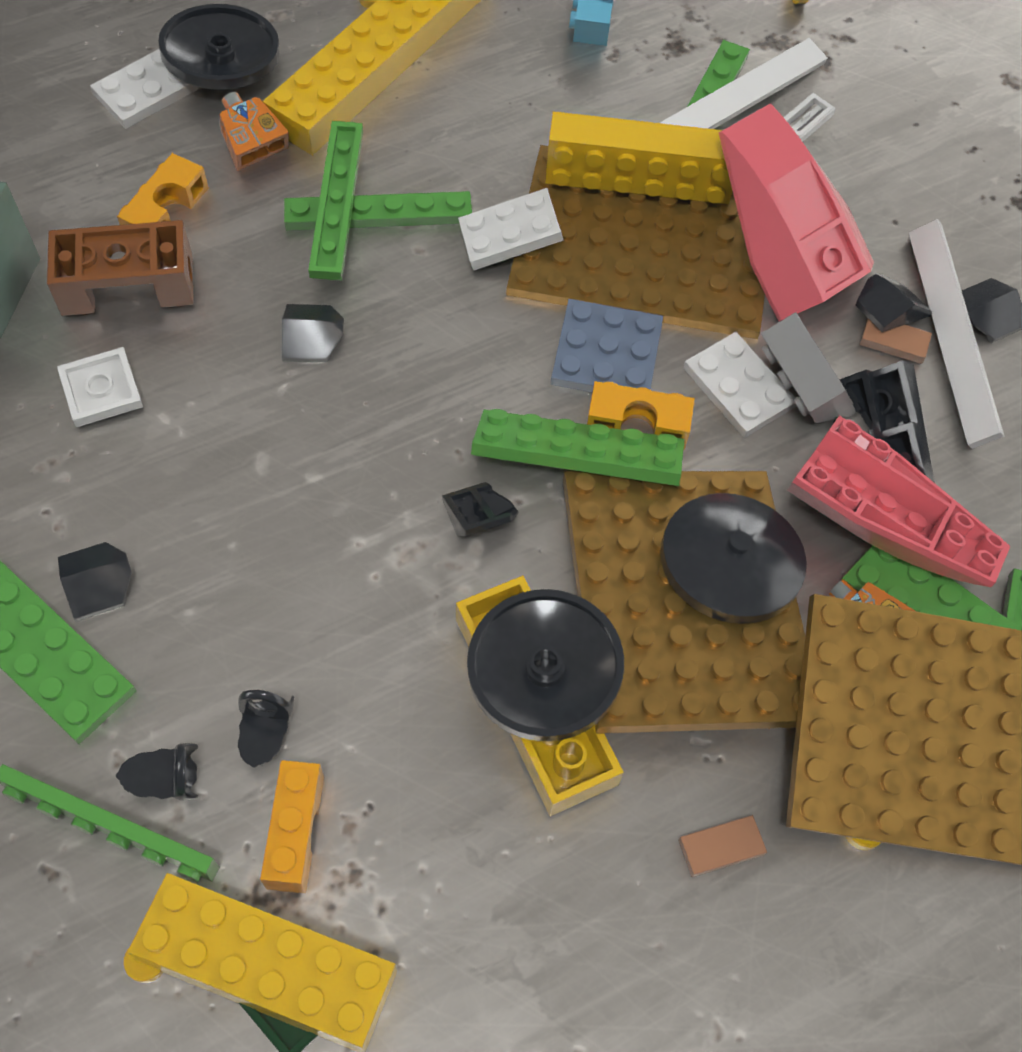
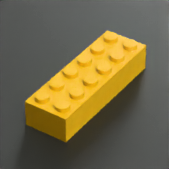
(637, 158)
(561, 769)
(264, 962)

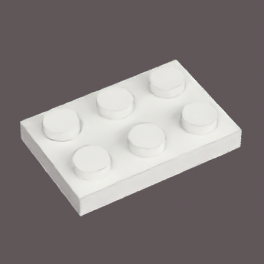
(140, 90)
(510, 229)
(740, 384)

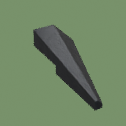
(892, 410)

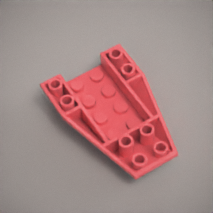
(790, 215)
(896, 507)

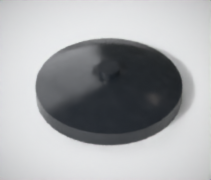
(219, 46)
(733, 558)
(545, 665)

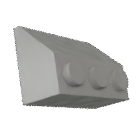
(806, 371)

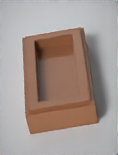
(900, 341)
(722, 846)

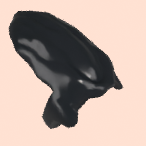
(262, 725)
(161, 773)

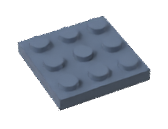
(606, 346)

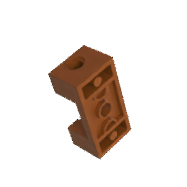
(153, 255)

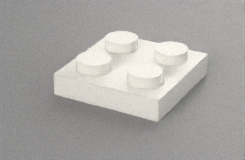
(99, 387)

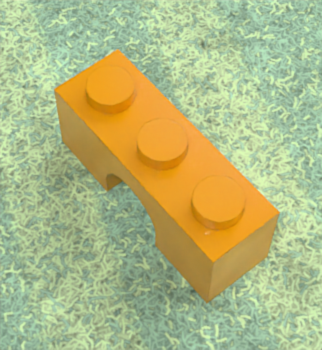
(172, 183)
(664, 412)
(290, 828)

